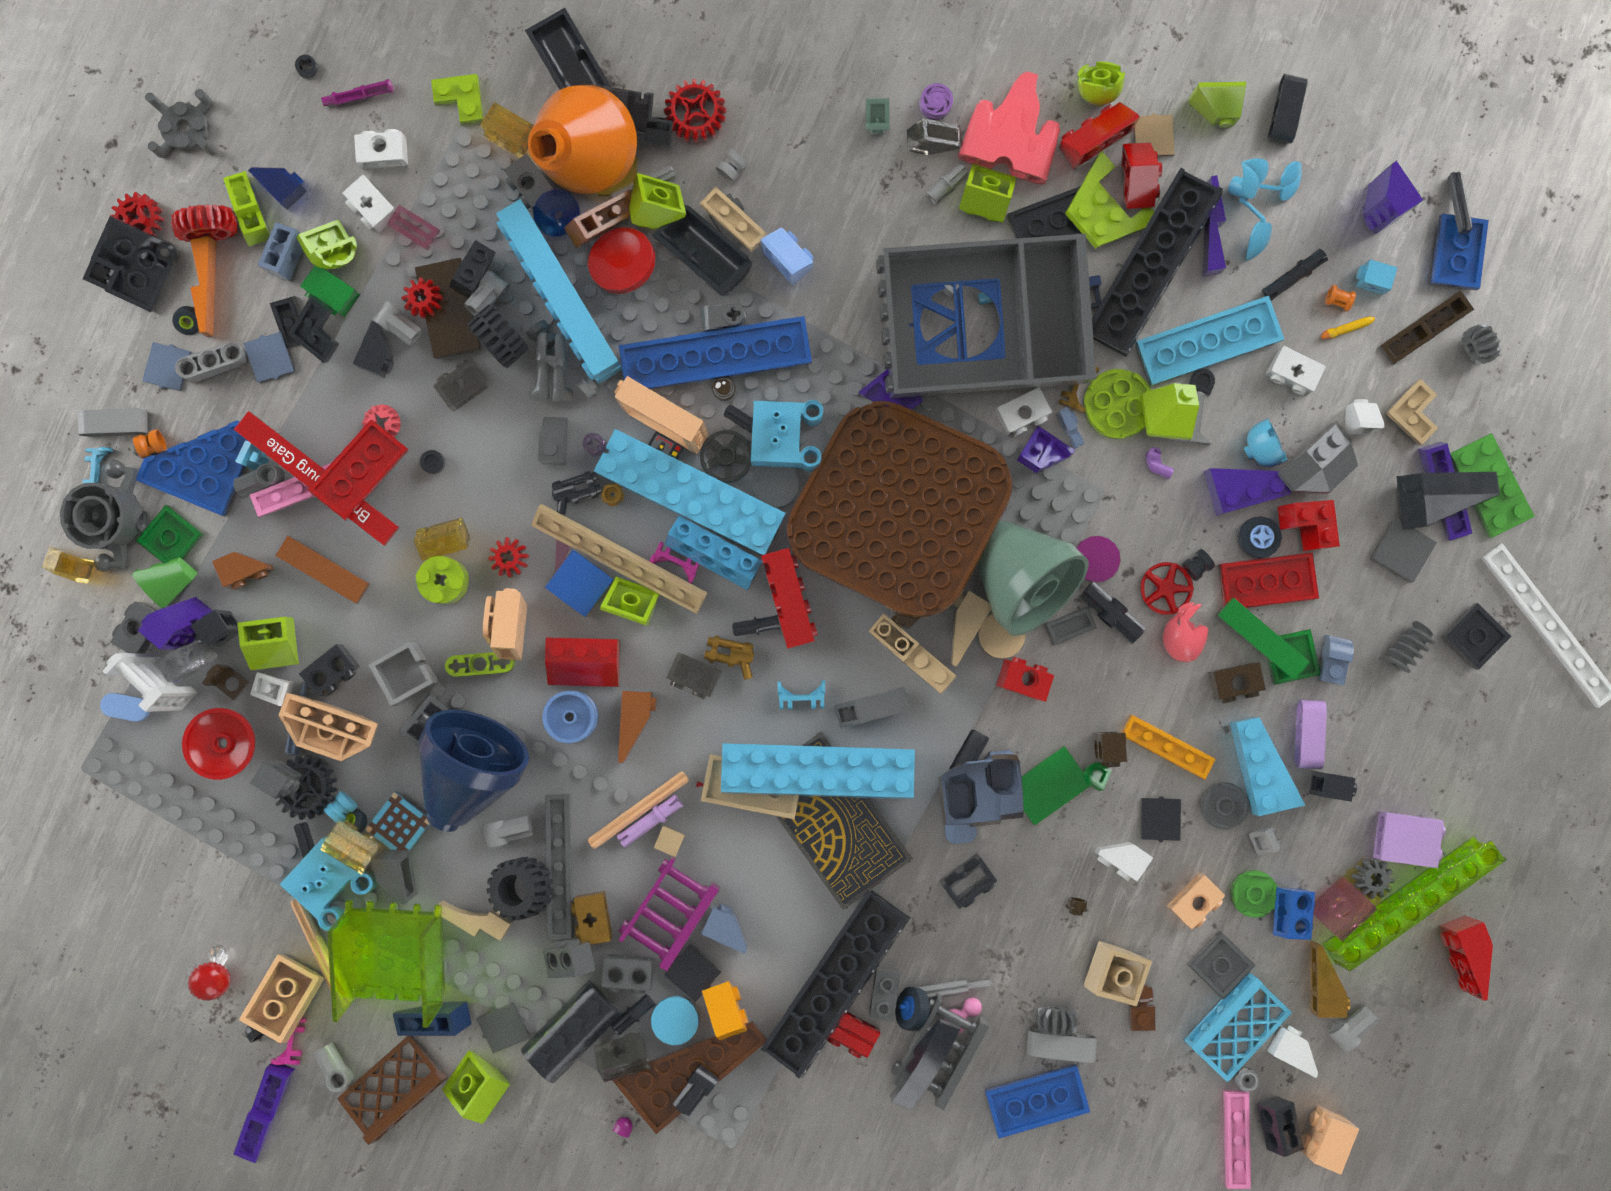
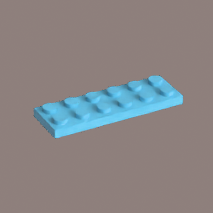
(1209, 340)

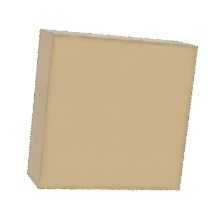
(669, 841)

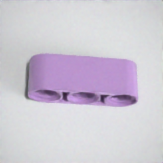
(1310, 734)

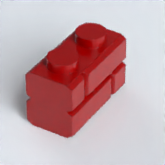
(856, 1035)

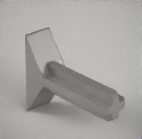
(1197, 437)

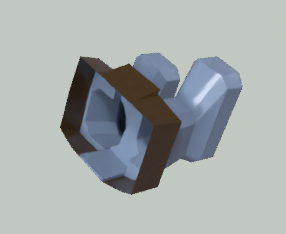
(981, 795)

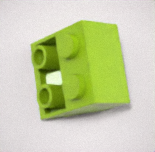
(268, 642)

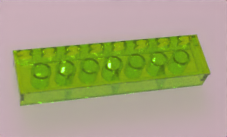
(1416, 902)

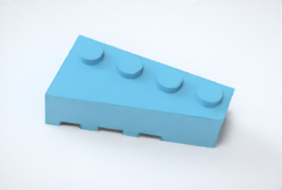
(1262, 769)

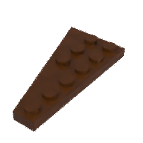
(656, 1088)

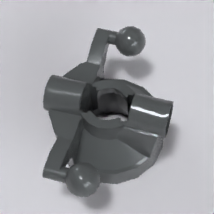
(125, 518)

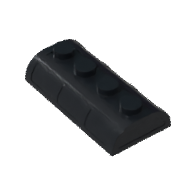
(565, 52)
(705, 251)
(570, 1032)

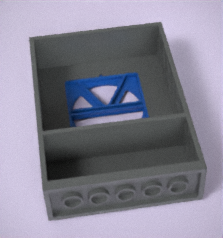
(1040, 303)

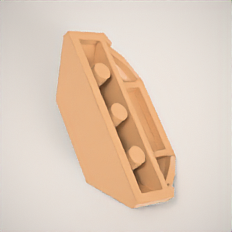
(326, 727)

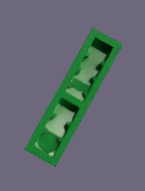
(1263, 638)

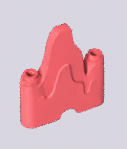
(1009, 134)

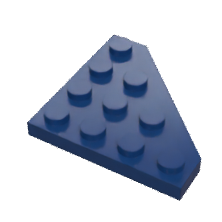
(198, 469)

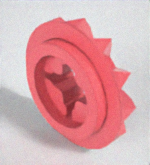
(393, 421)

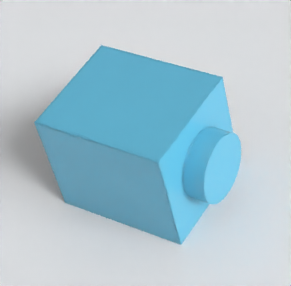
(1376, 276)

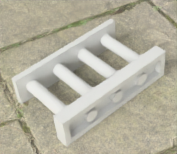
(149, 681)

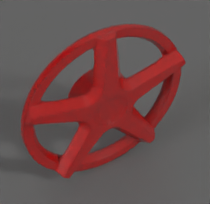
(1166, 587)

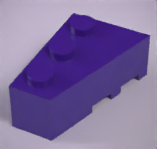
(1241, 488)
(171, 626)

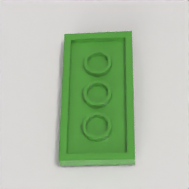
(1511, 505)

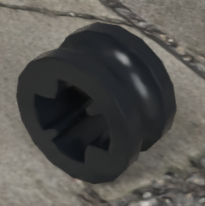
(306, 73)

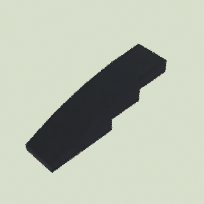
(927, 1061)

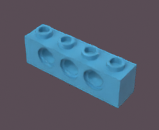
(713, 552)

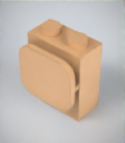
(505, 623)

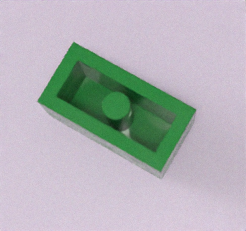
(330, 290)

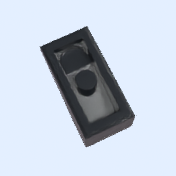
(286, 313)

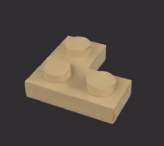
(1408, 413)

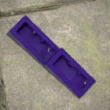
(1212, 252)
(1437, 459)
(263, 1112)

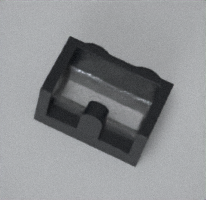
(968, 881)

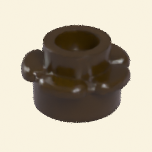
(1077, 906)

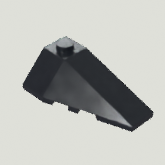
(1434, 496)

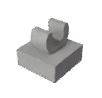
(1265, 841)

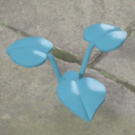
(1254, 174)

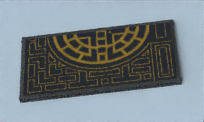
(845, 841)

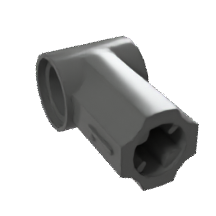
(258, 480)

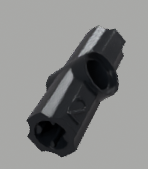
(1112, 612)

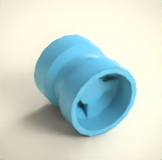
(341, 807)

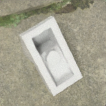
(271, 688)

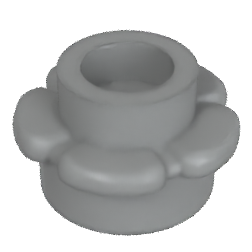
(586, 387)
(1251, 1084)

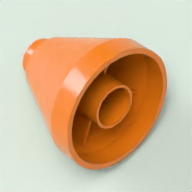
(584, 139)

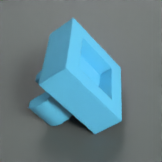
(251, 456)

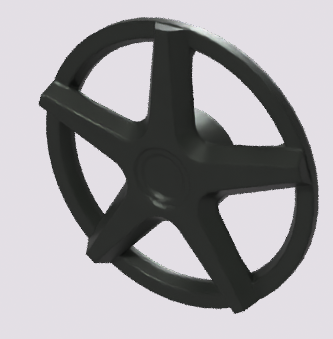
(726, 456)

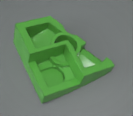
(165, 580)

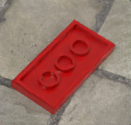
(358, 470)
(1269, 580)

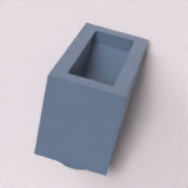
(725, 928)

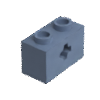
(281, 252)

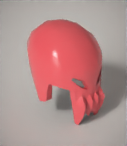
(1184, 640)

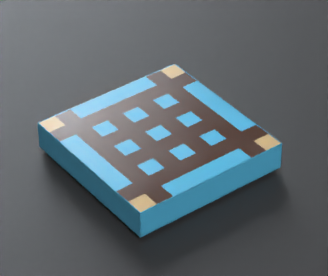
(398, 823)

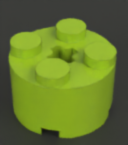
(429, 577)

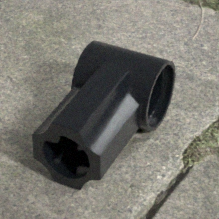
(699, 1085)

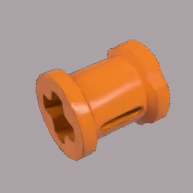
(1340, 298)

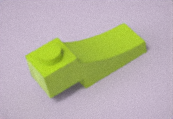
(246, 208)

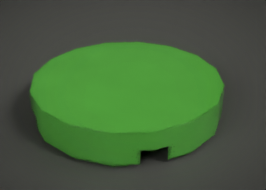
(1253, 893)

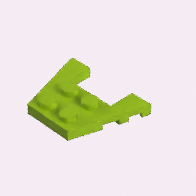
(1098, 213)

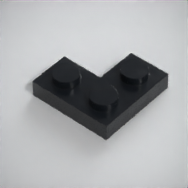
(309, 333)

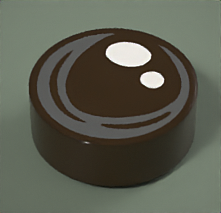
(723, 389)

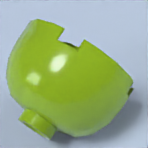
(1100, 83)

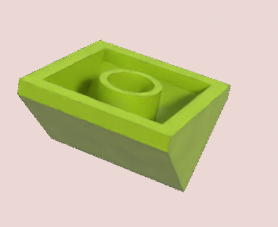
(630, 601)

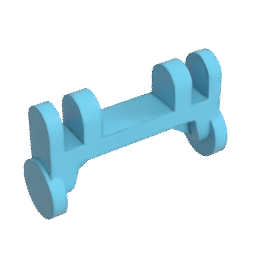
(97, 455)
(785, 695)

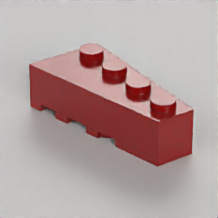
(788, 598)

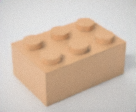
(282, 998)

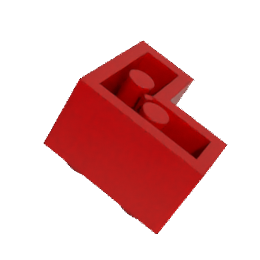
(1141, 175)
(1316, 523)

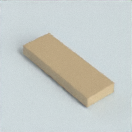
(733, 219)

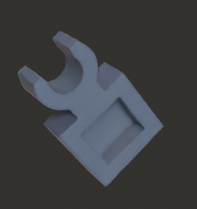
(1068, 422)

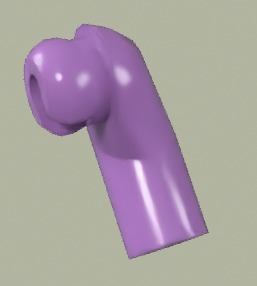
(1155, 464)

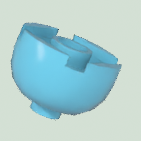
(1264, 445)

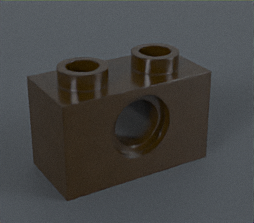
(1251, 678)

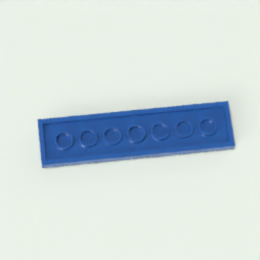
(717, 353)

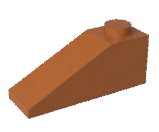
(599, 219)
(635, 714)

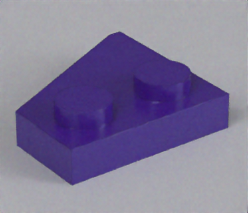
(1043, 451)

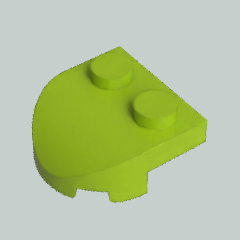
(328, 245)

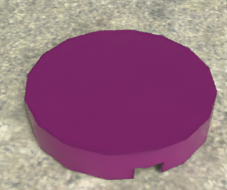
(1102, 558)

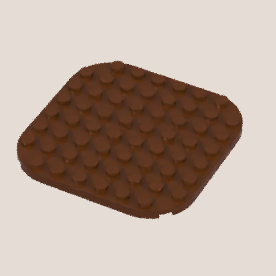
(900, 508)

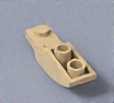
(912, 654)

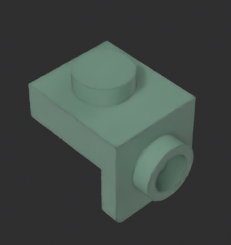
(877, 115)

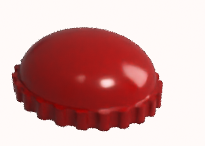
(209, 981)

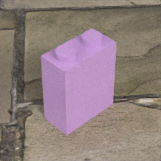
(1409, 839)

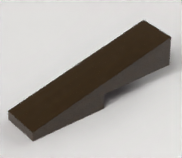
(1427, 327)

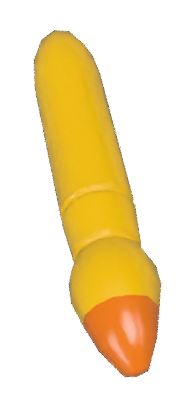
(1348, 327)

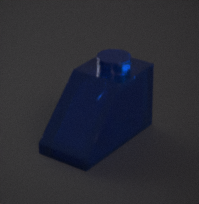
(280, 184)

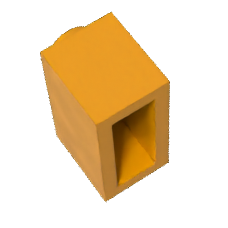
(725, 1010)

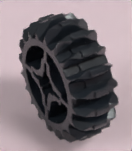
(324, 793)

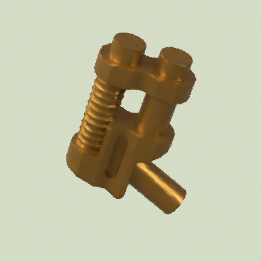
(740, 654)

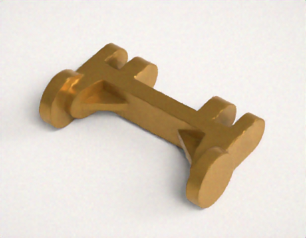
(1073, 401)

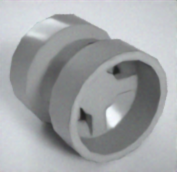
(731, 165)

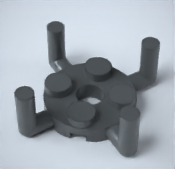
(171, 120)

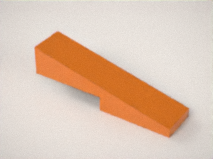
(204, 294)

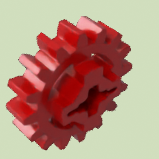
(138, 207)

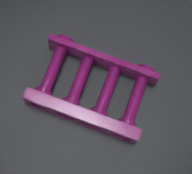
(679, 933)

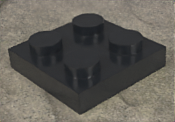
(1476, 636)

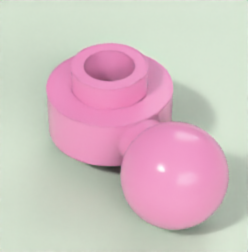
(971, 1008)

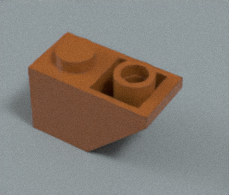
(239, 568)

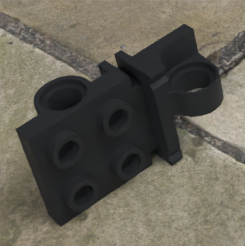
(648, 128)

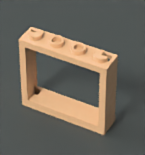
(661, 414)

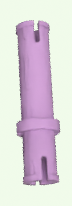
(649, 821)

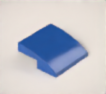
(578, 583)

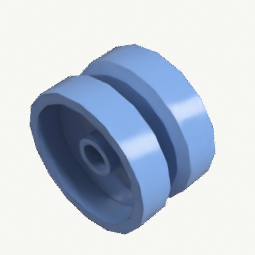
(564, 703)

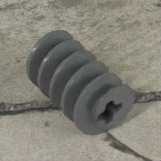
(1409, 647)

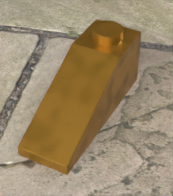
(1327, 991)

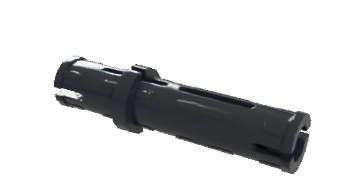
(1302, 269)

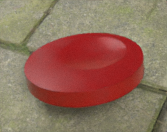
(621, 260)

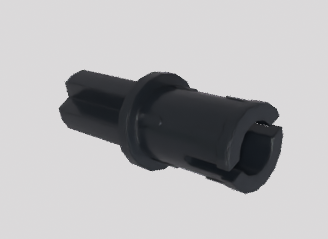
(756, 625)
(633, 1014)

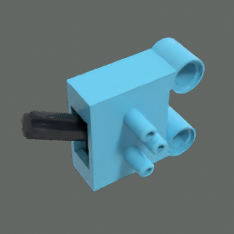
(777, 432)
(321, 878)

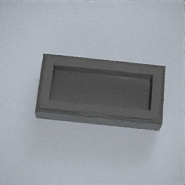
(1070, 626)

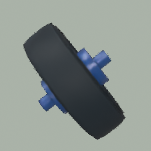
(912, 1009)

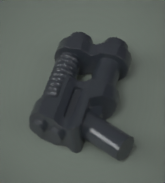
(565, 491)

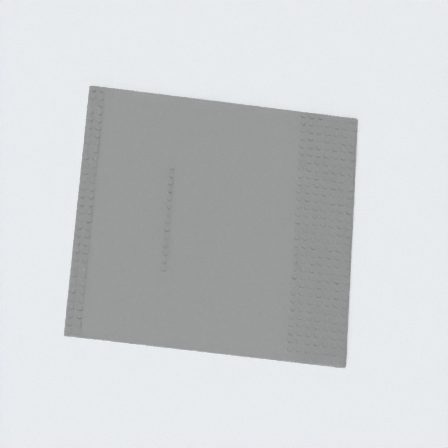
(496, 488)

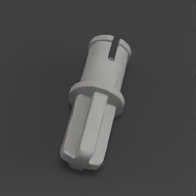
(947, 183)

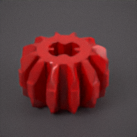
(422, 288)
(504, 549)

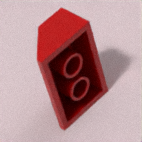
(1098, 134)
(582, 661)

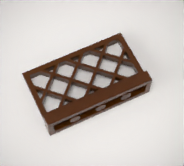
(405, 1104)

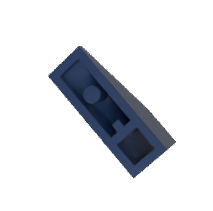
(449, 1020)

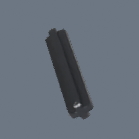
(1460, 203)

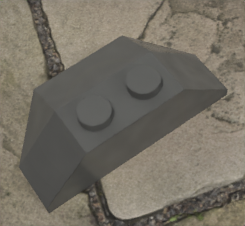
(1321, 463)

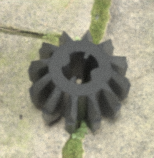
(1481, 344)
(1380, 874)
(1056, 1020)

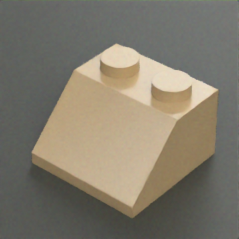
(1117, 974)

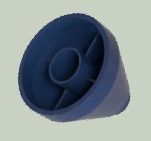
(466, 765)

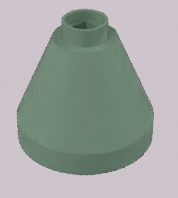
(1028, 576)

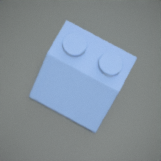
(786, 255)

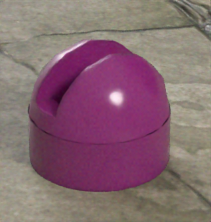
(623, 1127)

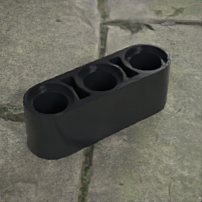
(1287, 108)

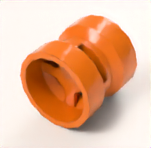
(149, 443)

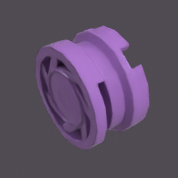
(936, 101)

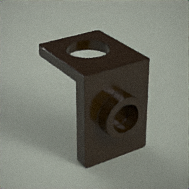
(218, 676)

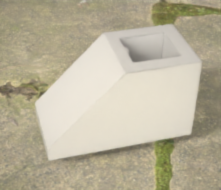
(1126, 857)

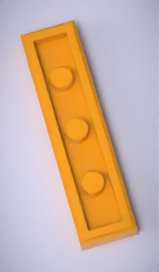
(1168, 747)

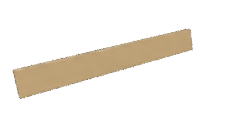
(619, 558)

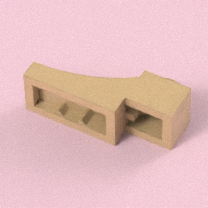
(475, 922)

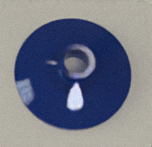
(548, 205)

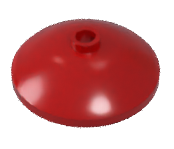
(203, 743)

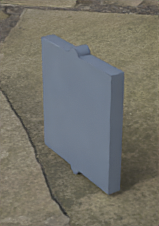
(269, 357)
(161, 366)

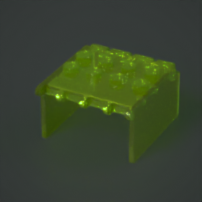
(387, 955)

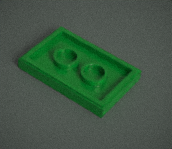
(1051, 785)

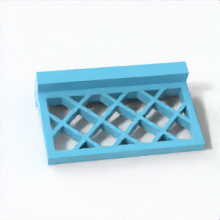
(1225, 1011)

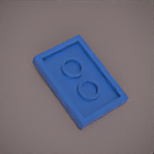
(1457, 256)

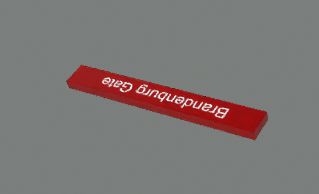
(308, 471)

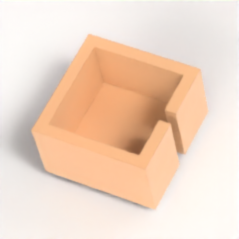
(1329, 1139)

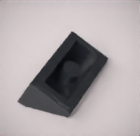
(971, 748)

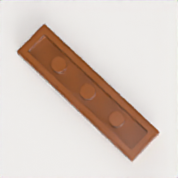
(322, 569)

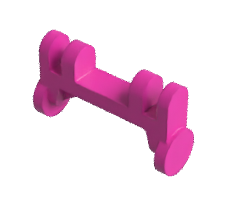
(660, 556)
(286, 1056)

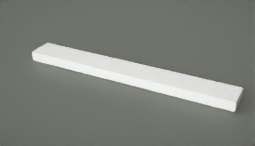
(1548, 625)

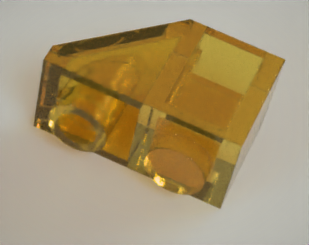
(68, 565)

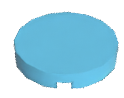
(675, 1020)

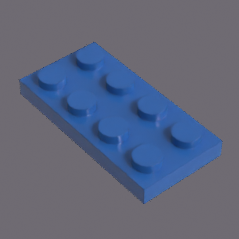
(1037, 1101)

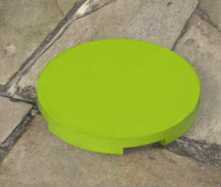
(1115, 403)

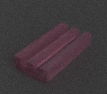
(429, 237)

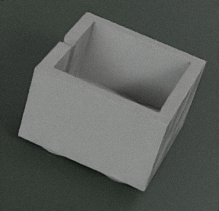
(403, 673)

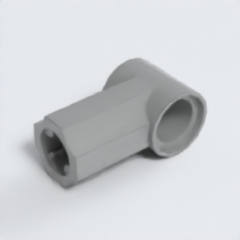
(491, 289)
(393, 321)
(501, 831)
(1349, 1031)
(331, 1065)

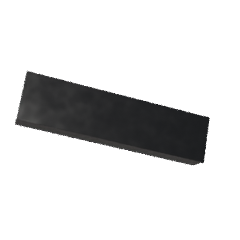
(1154, 261)
(835, 983)

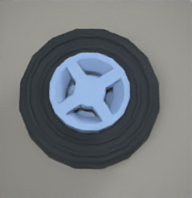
(1269, 537)

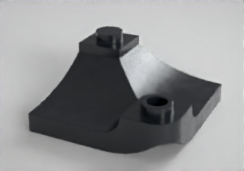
(130, 263)

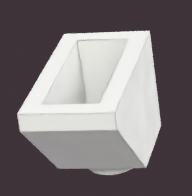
(1363, 418)
(1293, 1049)

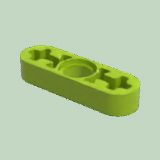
(462, 672)

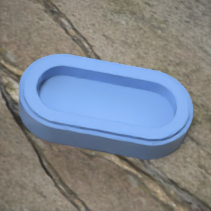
(123, 707)

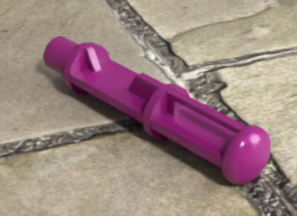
(358, 93)

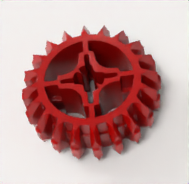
(709, 123)
(204, 221)

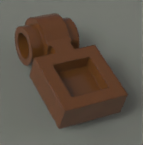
(1143, 1015)

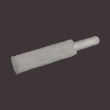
(954, 988)

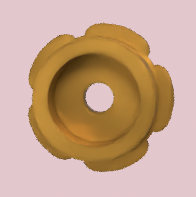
(612, 488)

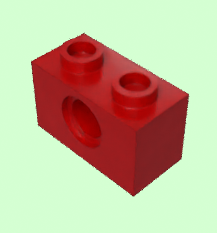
(1011, 679)

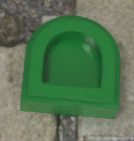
(1097, 775)

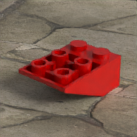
(1470, 954)

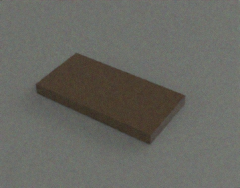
(448, 326)

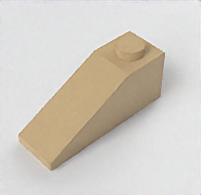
(968, 619)

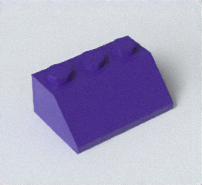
(1389, 198)

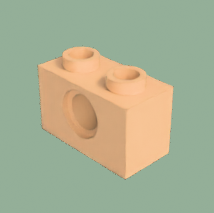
(1183, 903)

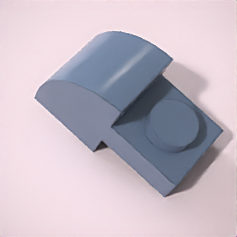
(1336, 656)

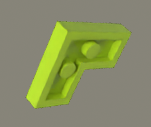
(463, 91)

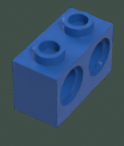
(1294, 913)

